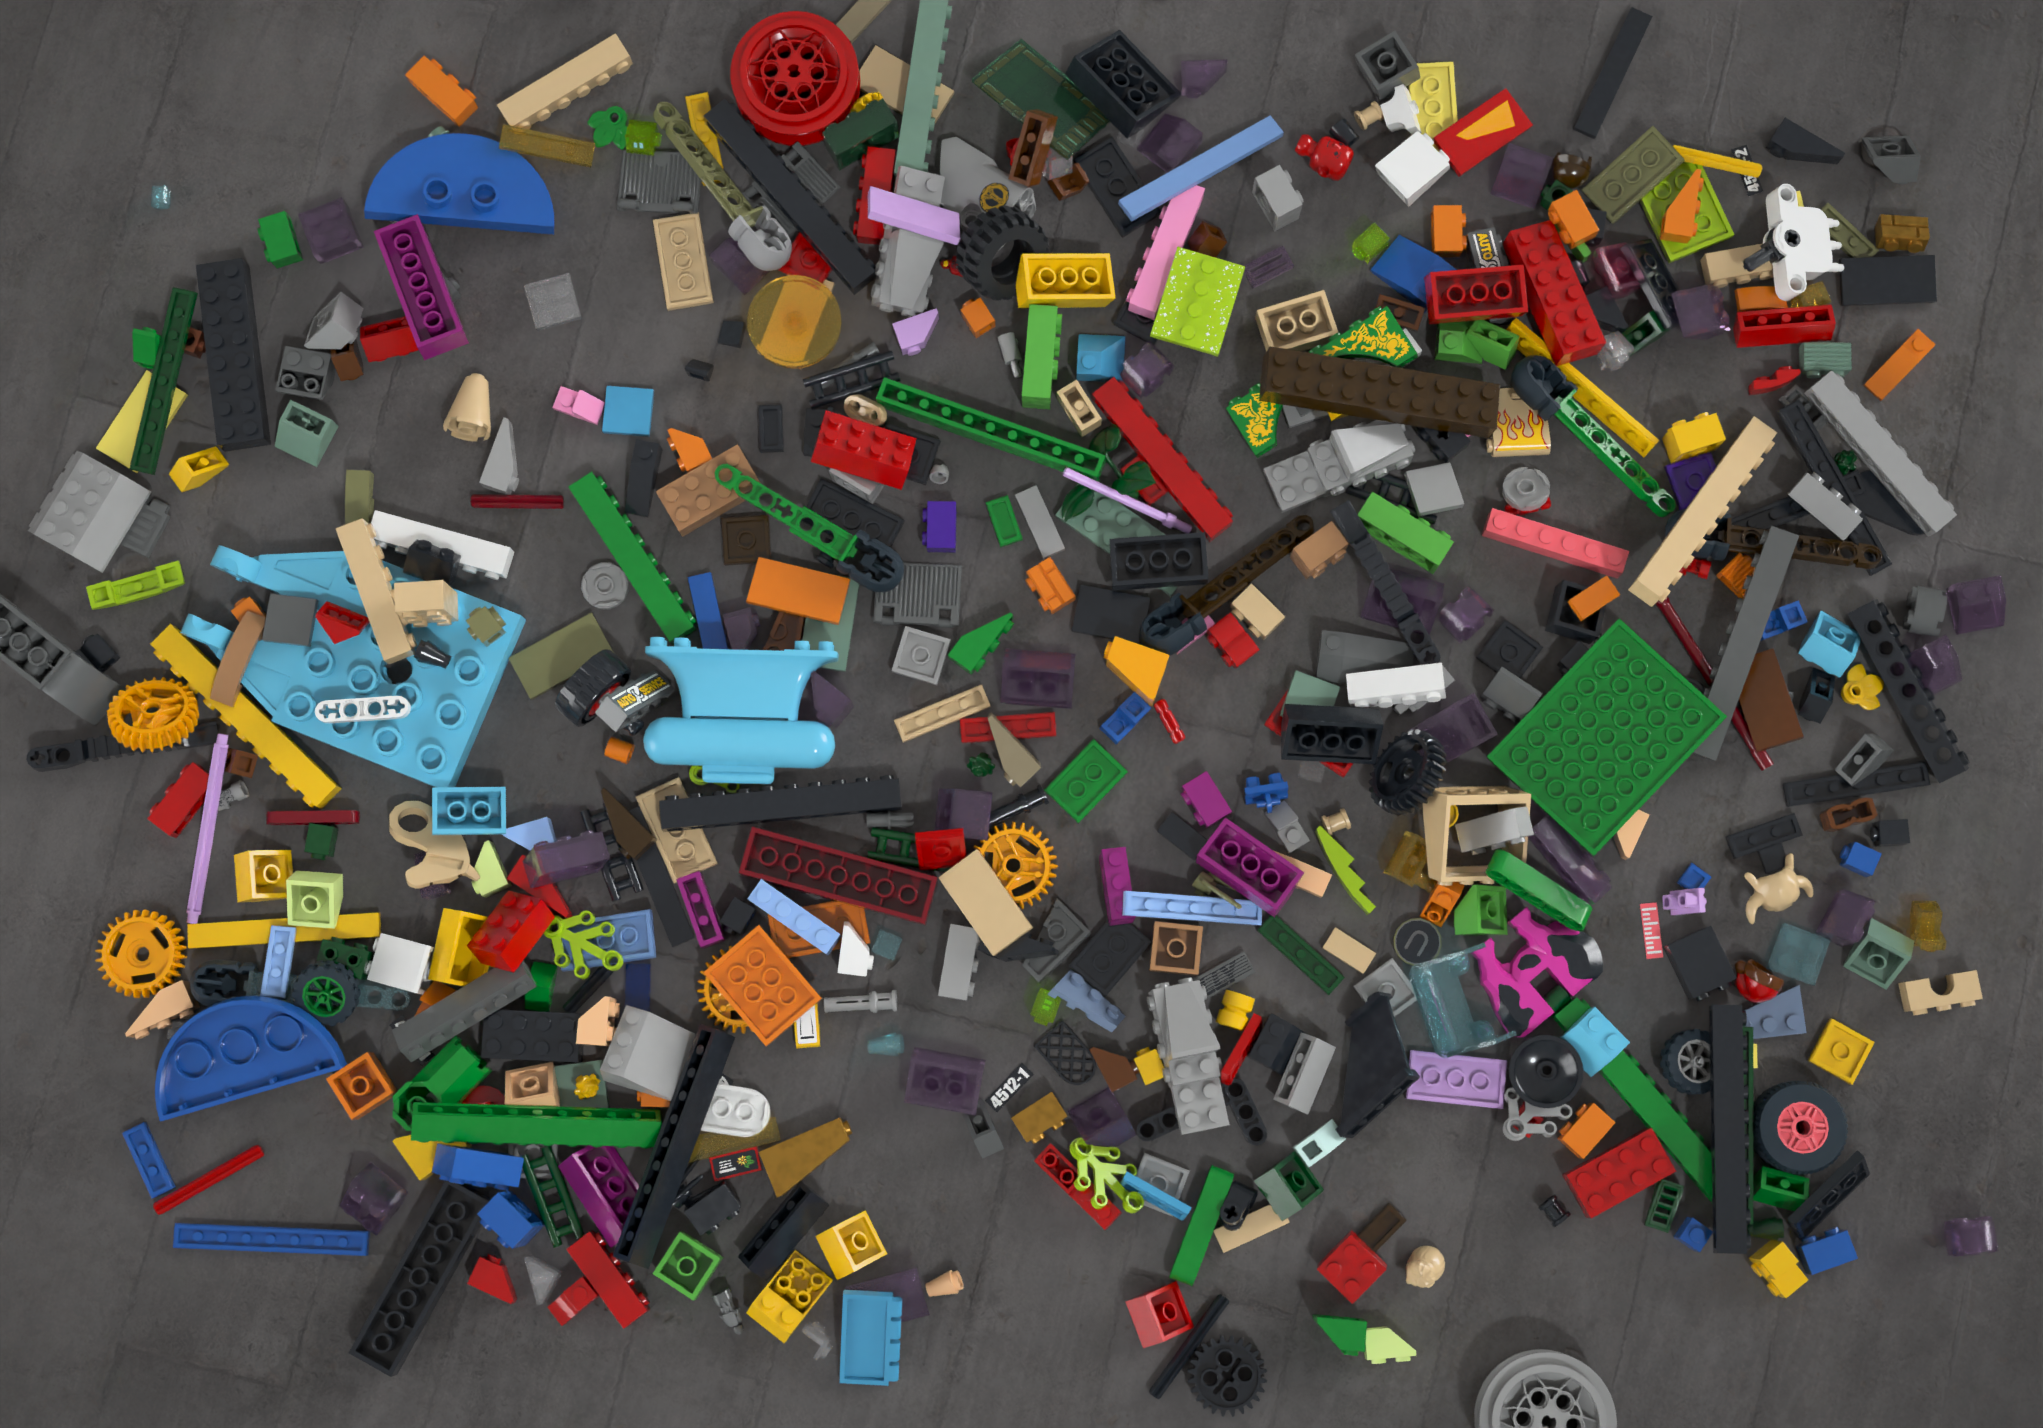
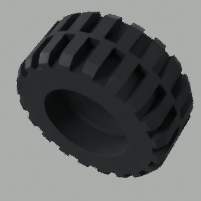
(986, 237)

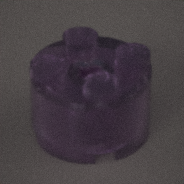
(1146, 370)
(1465, 615)
(1970, 1236)

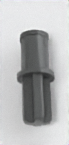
(890, 819)

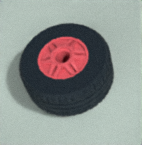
(1820, 1122)

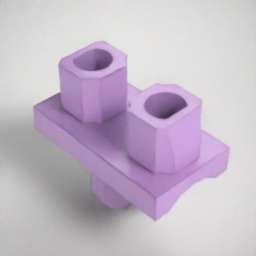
(1685, 901)

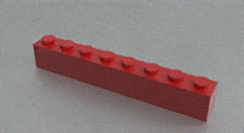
(1166, 464)

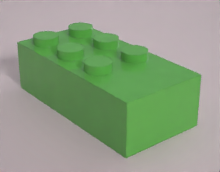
(1041, 349)
(1405, 533)

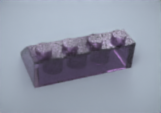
(1569, 861)

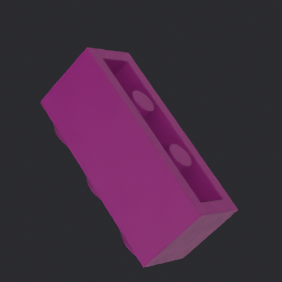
(1115, 881)
(701, 909)

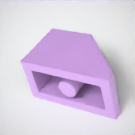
(915, 331)

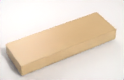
(1254, 1226)

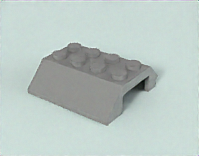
(89, 510)

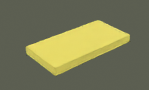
(1435, 97)
(122, 434)

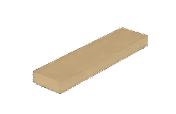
(942, 713)

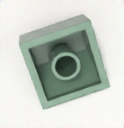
(1879, 954)

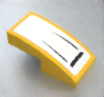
(808, 1029)

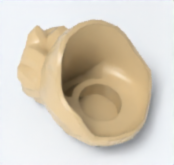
(1424, 1266)

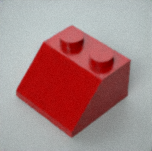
(1159, 1314)

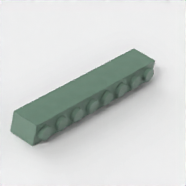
(921, 85)

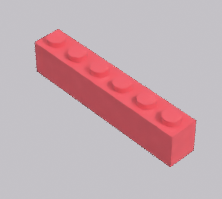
(1555, 543)

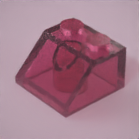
(1615, 270)

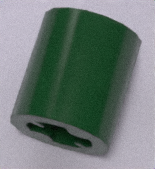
(1557, 998)

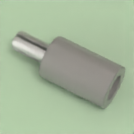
(1010, 352)

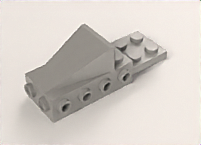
(906, 255)
(1340, 462)
(1189, 1054)

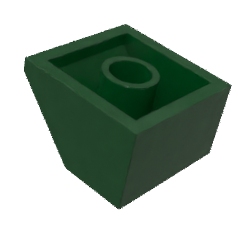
(1288, 1186)

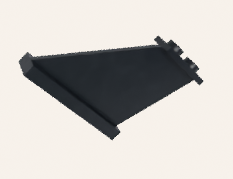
(1376, 1065)

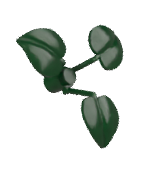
(1135, 476)

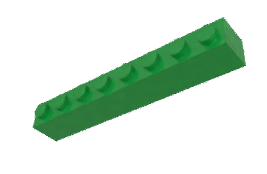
(632, 558)

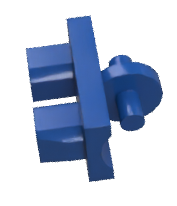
(1267, 794)

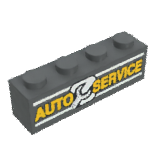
(1485, 252)
(634, 700)

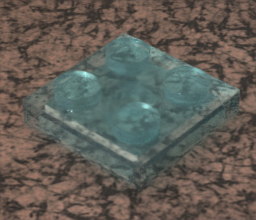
(1798, 954)

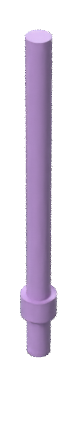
(1167, 519)

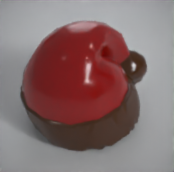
(1756, 981)

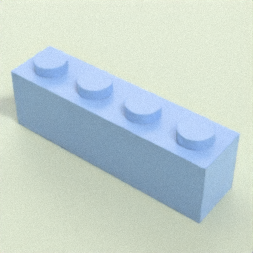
(794, 917)

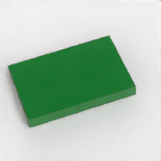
(1085, 781)

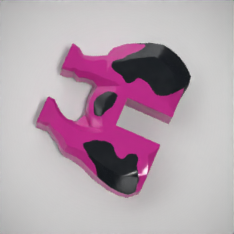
(1566, 955)

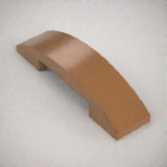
(236, 659)

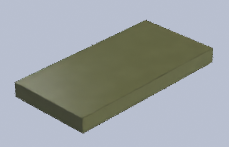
(1633, 174)
(558, 655)

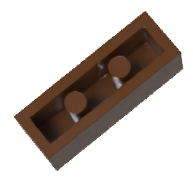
(1033, 147)

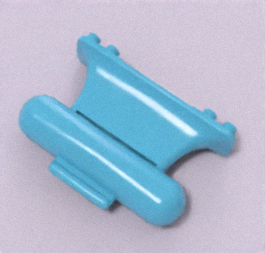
(742, 711)

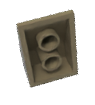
(1015, 758)

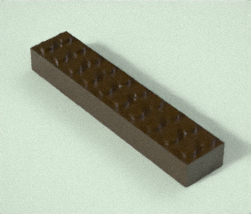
(1379, 392)

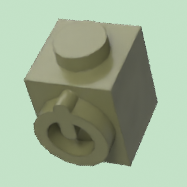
(485, 625)

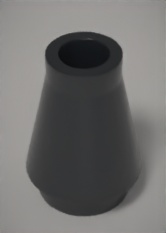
(431, 654)

